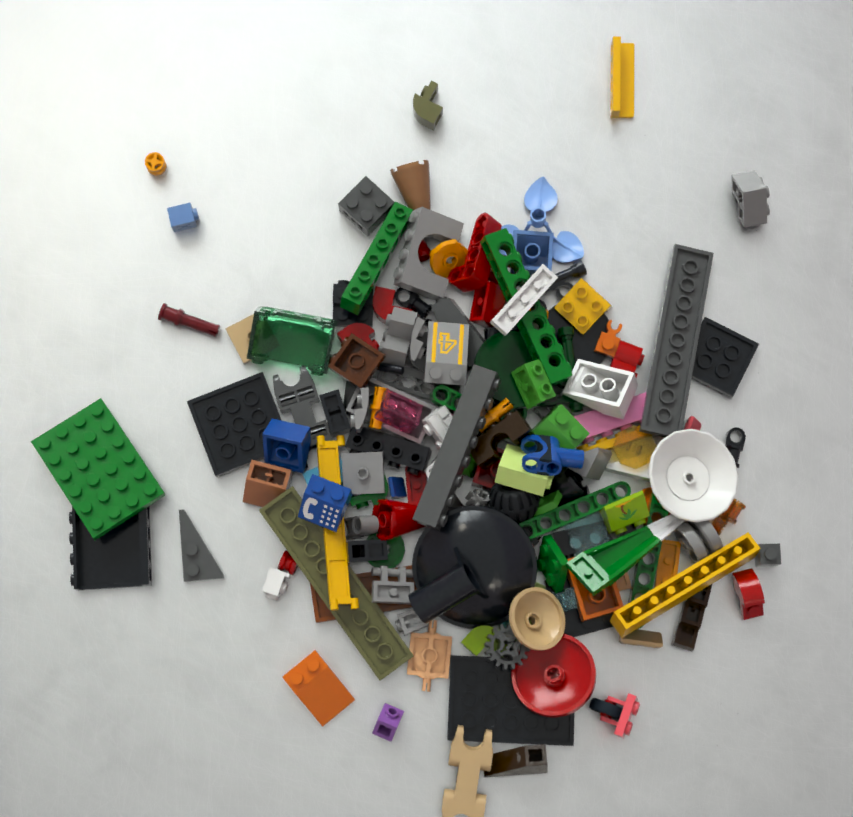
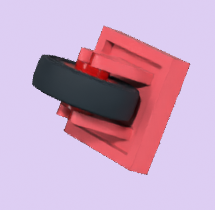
(609, 710)

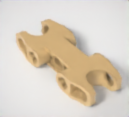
(469, 763)

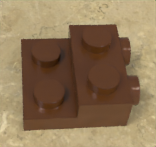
(356, 361)

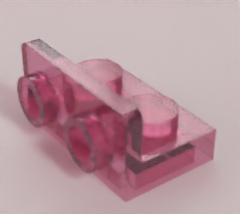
(399, 412)

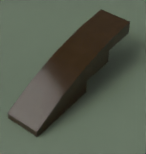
(691, 619)

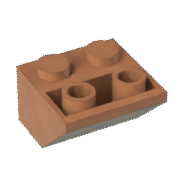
(265, 483)

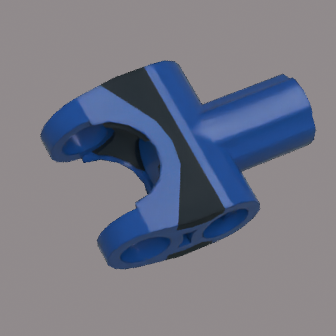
(549, 455)

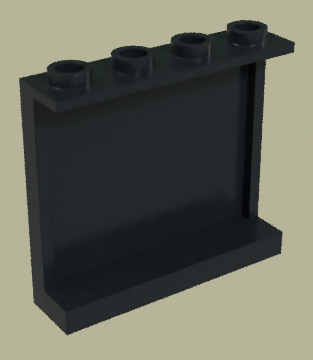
(116, 558)

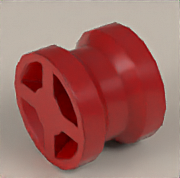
(287, 563)

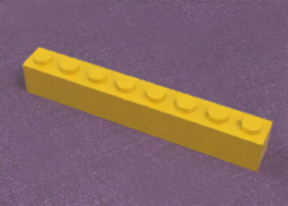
(684, 585)

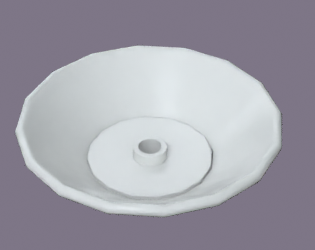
(709, 467)

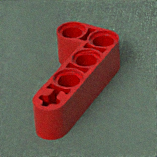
(476, 268)

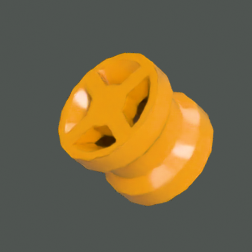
(152, 161)

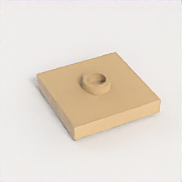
(240, 336)

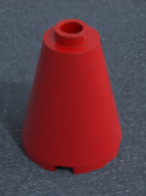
(395, 518)

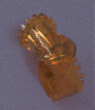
(728, 516)

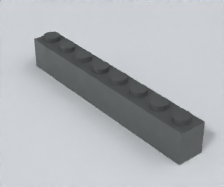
(456, 447)

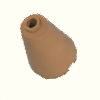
(414, 184)

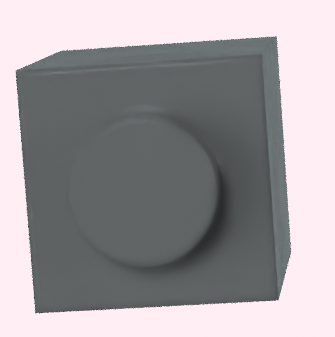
(768, 555)

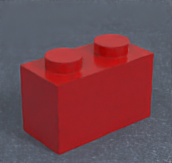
(486, 304)

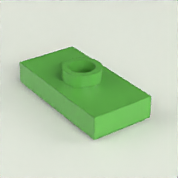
(548, 503)

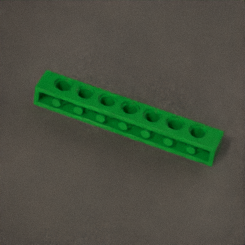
(532, 337)

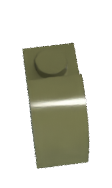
(424, 109)

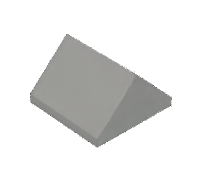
(594, 463)

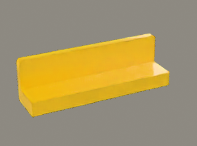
(622, 79)

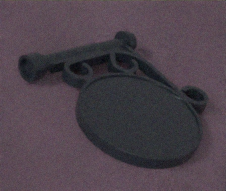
(582, 343)

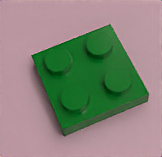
(552, 563)

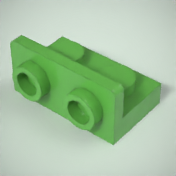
(533, 383)

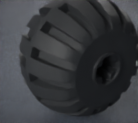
(514, 502)

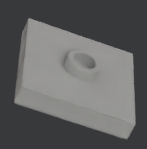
(363, 472)

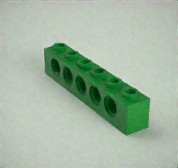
(376, 259)

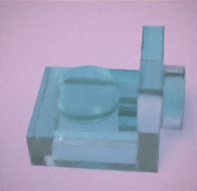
(567, 599)

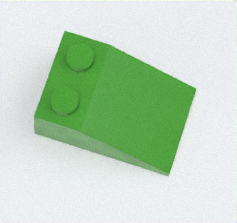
(563, 426)

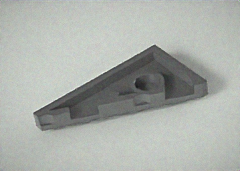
(196, 558)

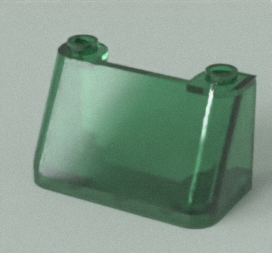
(292, 338)

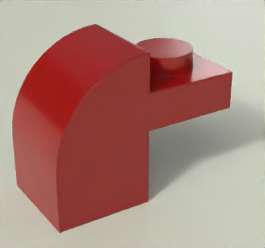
(383, 303)
(360, 330)
(749, 592)

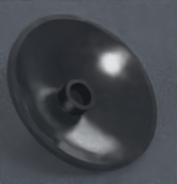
(472, 568)

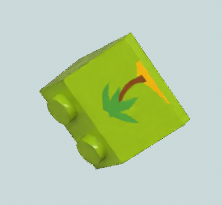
(625, 512)

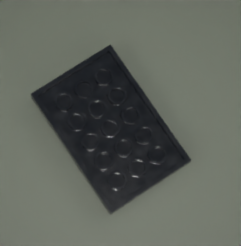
(485, 699)

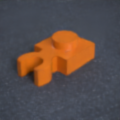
(608, 342)

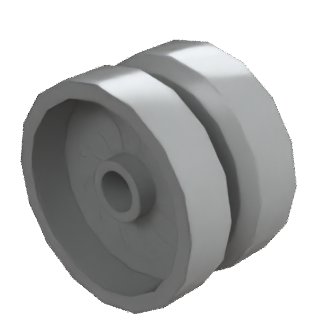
(698, 539)

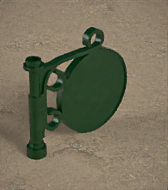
(509, 353)

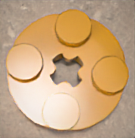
(443, 251)

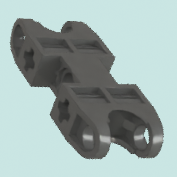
(298, 401)

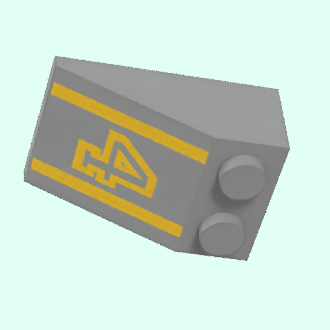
(446, 353)

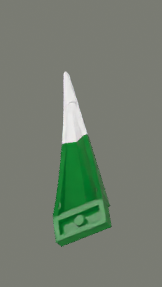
(610, 561)

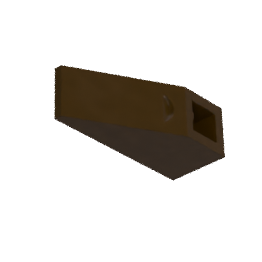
(519, 761)

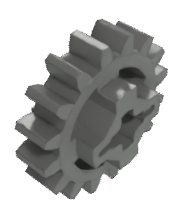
(512, 653)

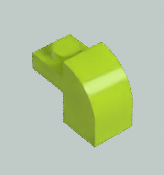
(477, 637)

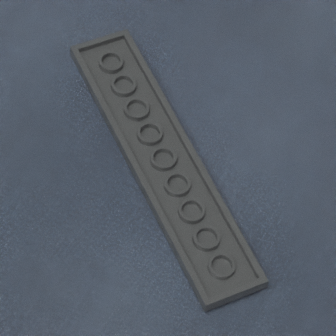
(676, 341)

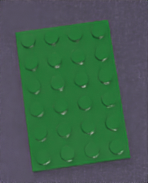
(98, 468)

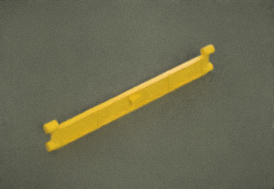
(335, 542)

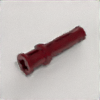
(179, 318)

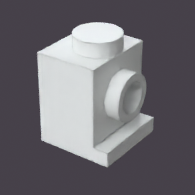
(275, 583)

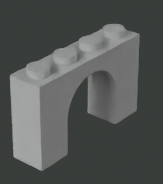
(410, 272)

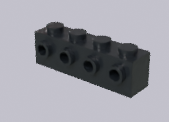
(395, 450)

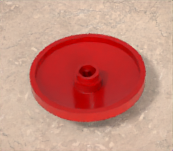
(556, 679)

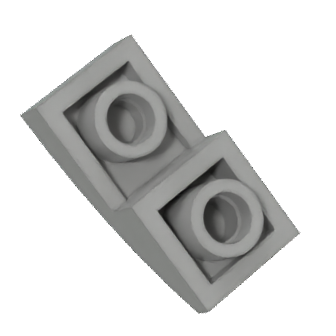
(416, 346)
(360, 415)

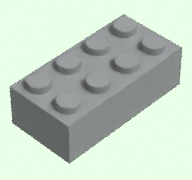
(416, 436)

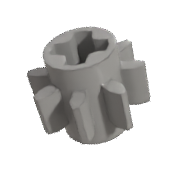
(478, 497)

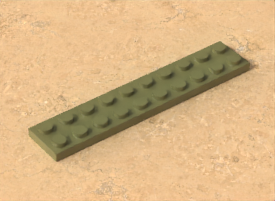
(365, 626)

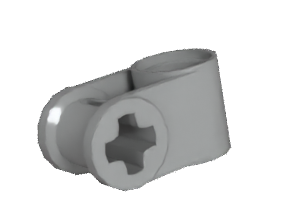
(361, 526)

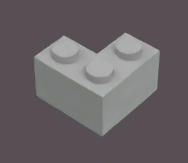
(751, 198)
(397, 336)

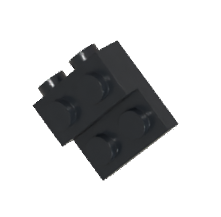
(346, 317)

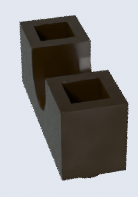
(512, 426)

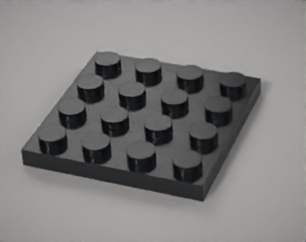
(234, 421)

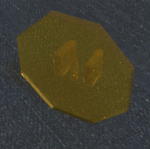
(634, 447)

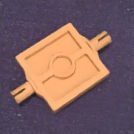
(430, 655)

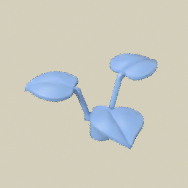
(542, 199)

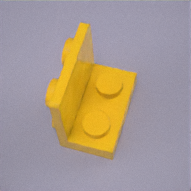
(582, 306)

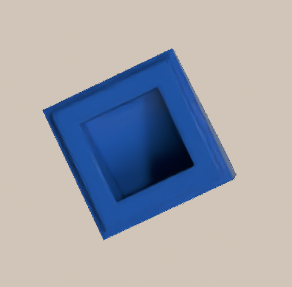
(397, 487)

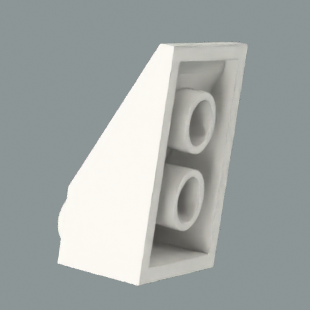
(601, 388)

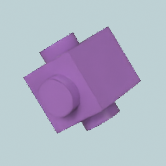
(388, 722)

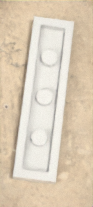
(523, 300)

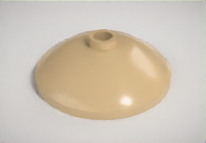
(545, 615)

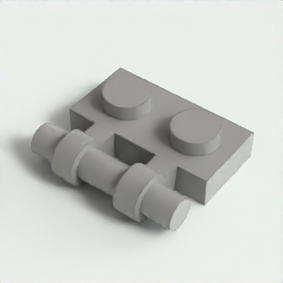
(391, 591)

